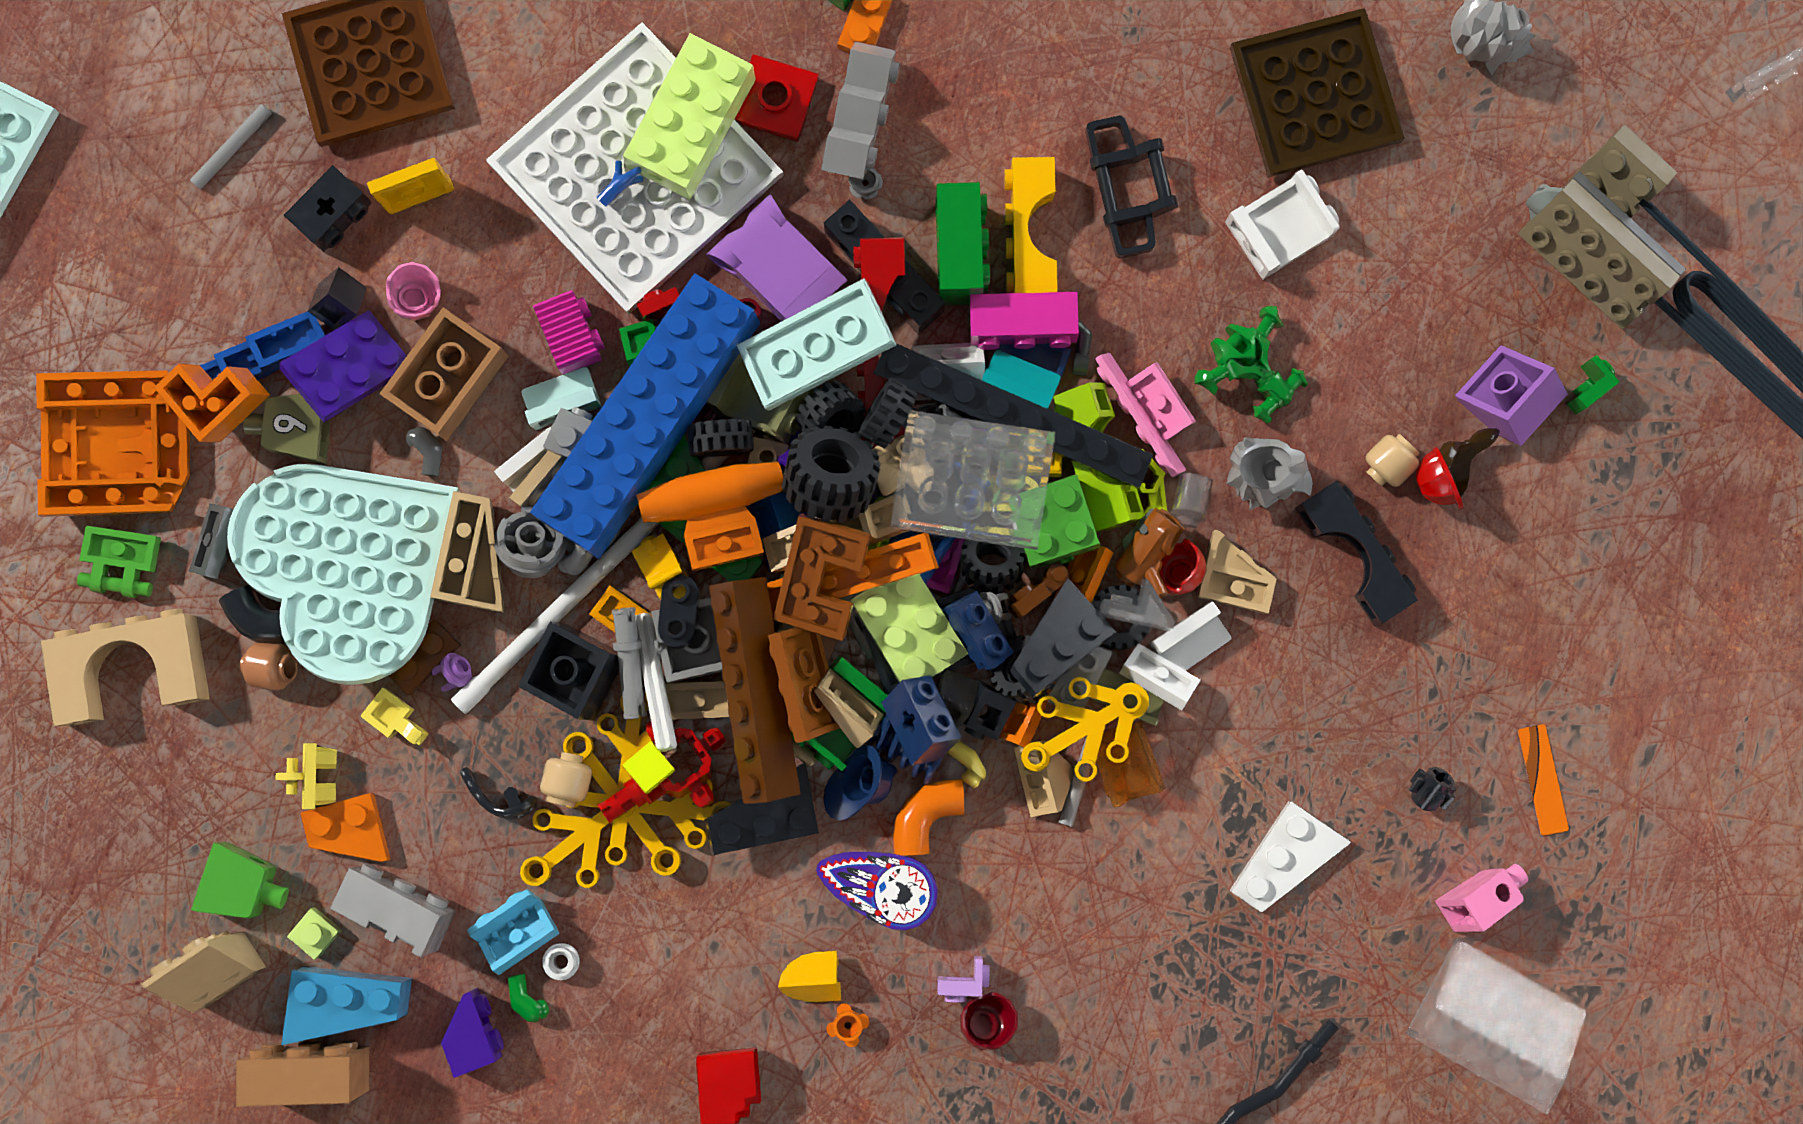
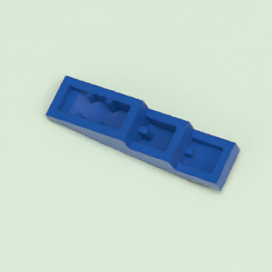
(268, 347)

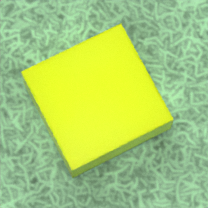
(648, 767)

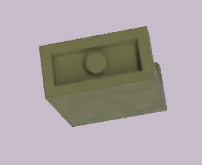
(739, 399)

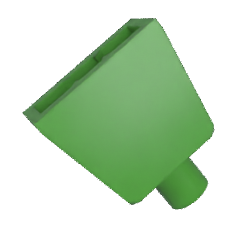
(237, 884)

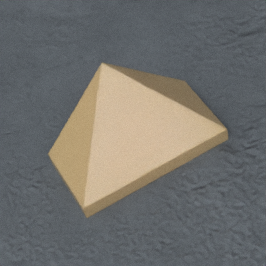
(1046, 788)

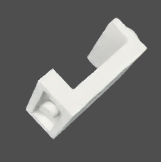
(1283, 224)

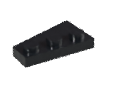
(1061, 640)
(764, 823)

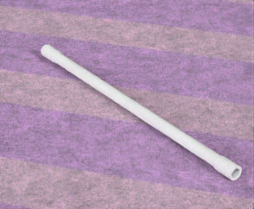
(481, 684)

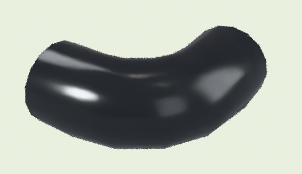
(251, 617)

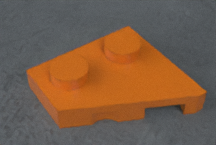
(347, 828)

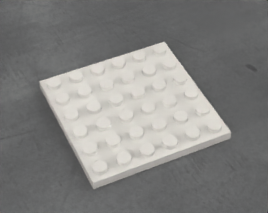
(571, 155)

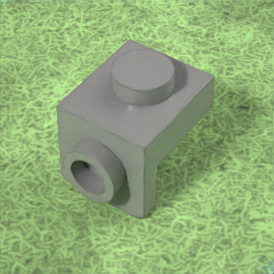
(567, 431)

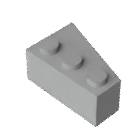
(394, 908)

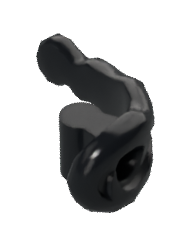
(517, 807)

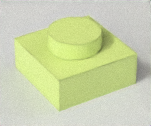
(314, 933)

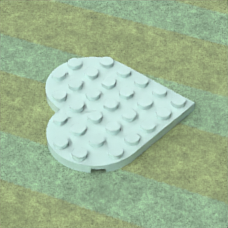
(346, 561)

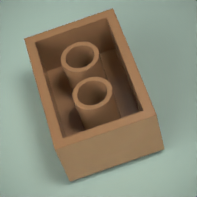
(444, 374)
(302, 1074)

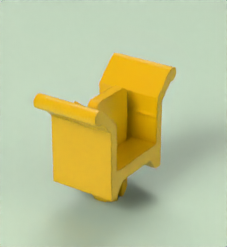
(659, 563)

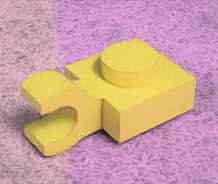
(391, 715)

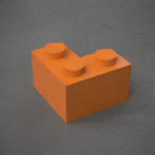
(211, 406)

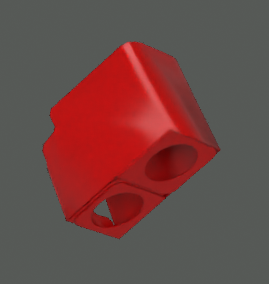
(727, 1084)

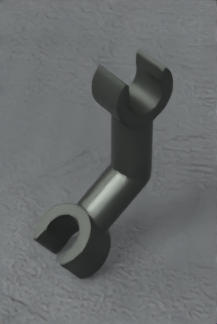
(1082, 353)

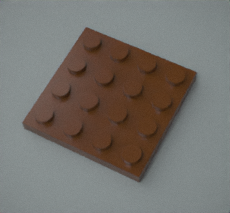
(366, 65)

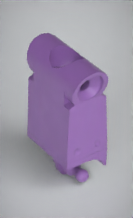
(776, 262)

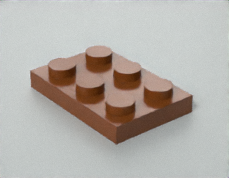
(800, 668)

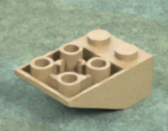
(205, 971)

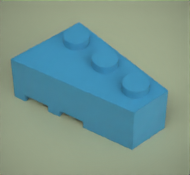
(340, 1001)

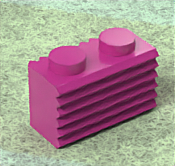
(568, 331)

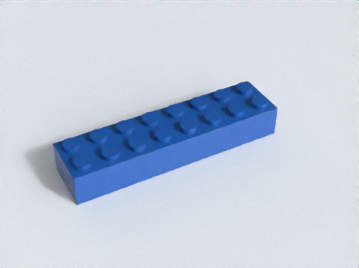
(646, 416)

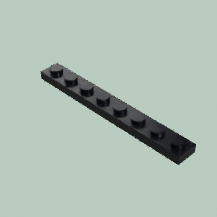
(999, 406)

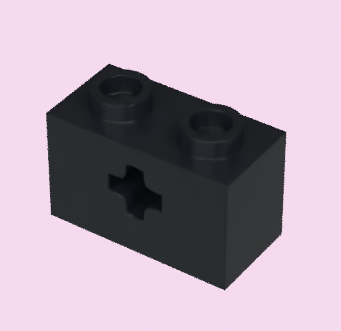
(333, 192)

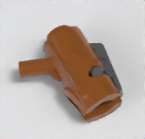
(1146, 547)

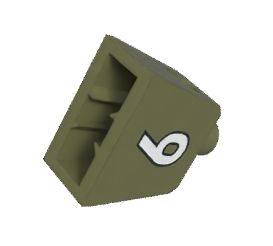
(291, 429)

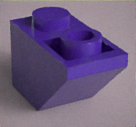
(470, 1036)

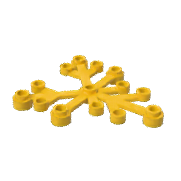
(589, 829)

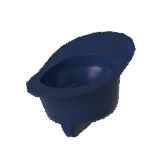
(862, 782)

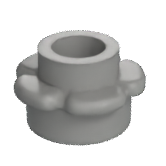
(869, 191)

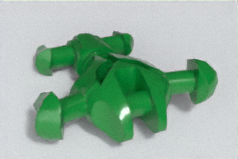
(1245, 357)

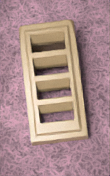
(848, 708)

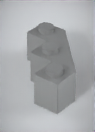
(860, 110)

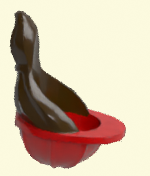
(1446, 471)

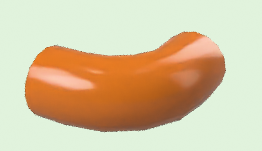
(921, 811)

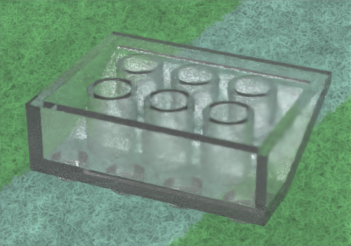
(973, 480)
(1499, 1026)

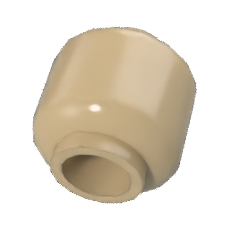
(1392, 460)
(566, 780)

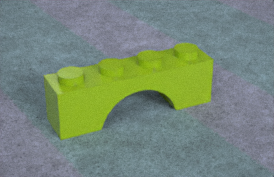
(1108, 500)

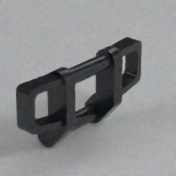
(1132, 154)

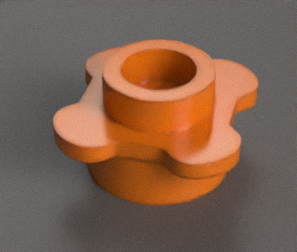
(850, 1035)

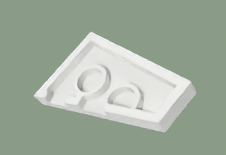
(1286, 856)

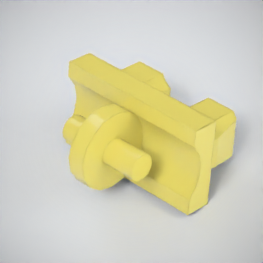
(312, 792)

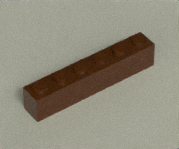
(752, 691)

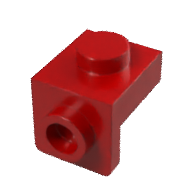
(657, 303)

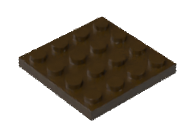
(1316, 92)

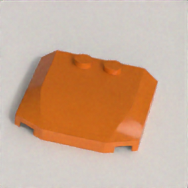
(109, 445)

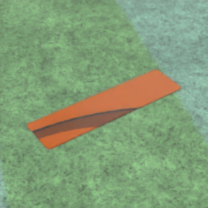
(1543, 779)

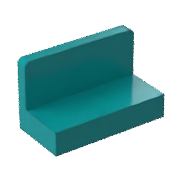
(1022, 378)

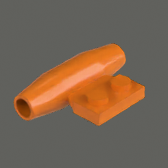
(714, 505)

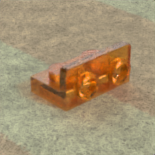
(1136, 775)

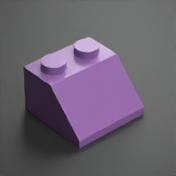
(1512, 394)

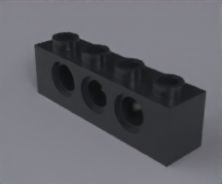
(910, 292)

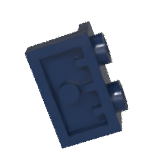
(978, 631)

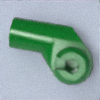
(522, 1002)

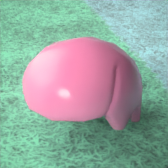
(413, 291)

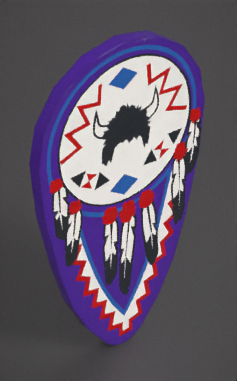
(882, 887)

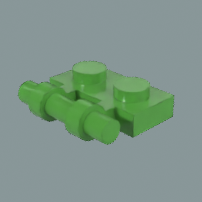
(118, 549)

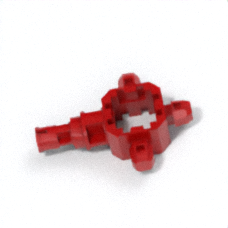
(700, 793)

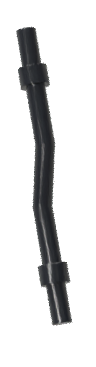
(1308, 1052)

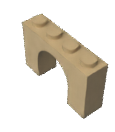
(75, 661)

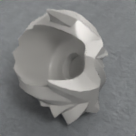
(1491, 32)
(1268, 471)

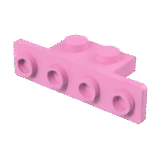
(1152, 405)

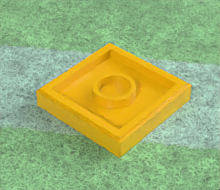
(411, 186)

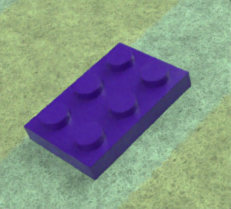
(344, 365)

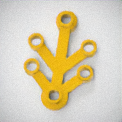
(1090, 725)

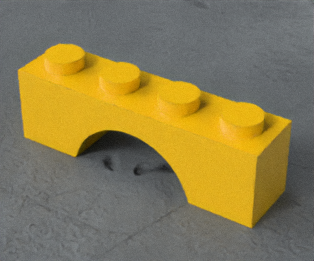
(1031, 187)

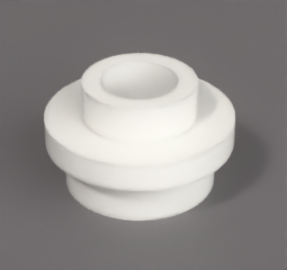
(551, 967)

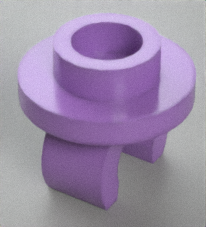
(455, 670)

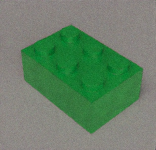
(961, 242)

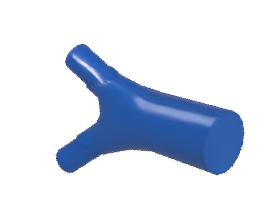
(619, 183)

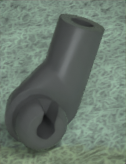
(429, 447)

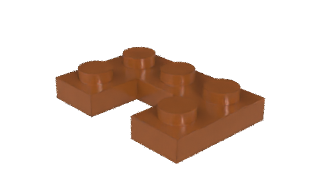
(800, 595)

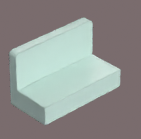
(564, 392)

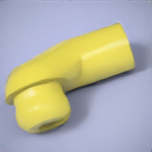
(969, 758)

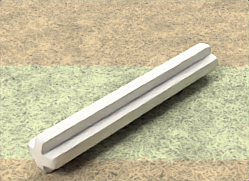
(655, 685)

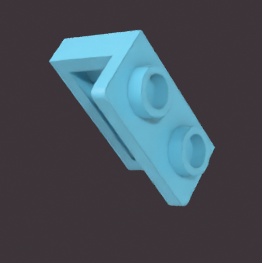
(513, 930)

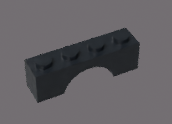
(1383, 588)

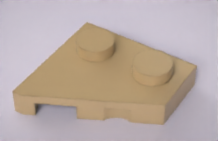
(1235, 577)

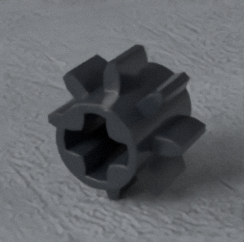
(1432, 789)

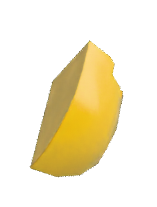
(812, 978)

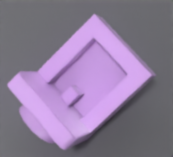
(958, 988)

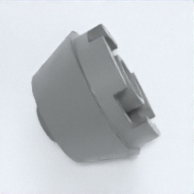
(528, 545)

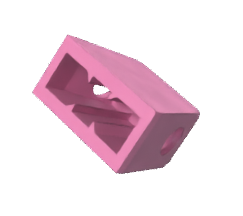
(1483, 899)

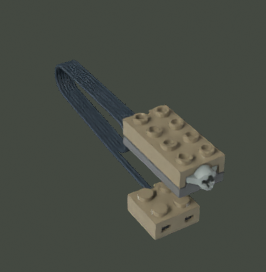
(1622, 269)

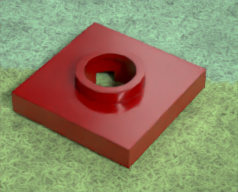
(789, 117)

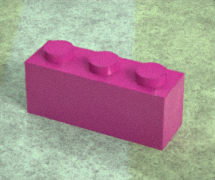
(1024, 319)

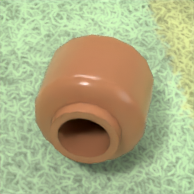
(268, 666)

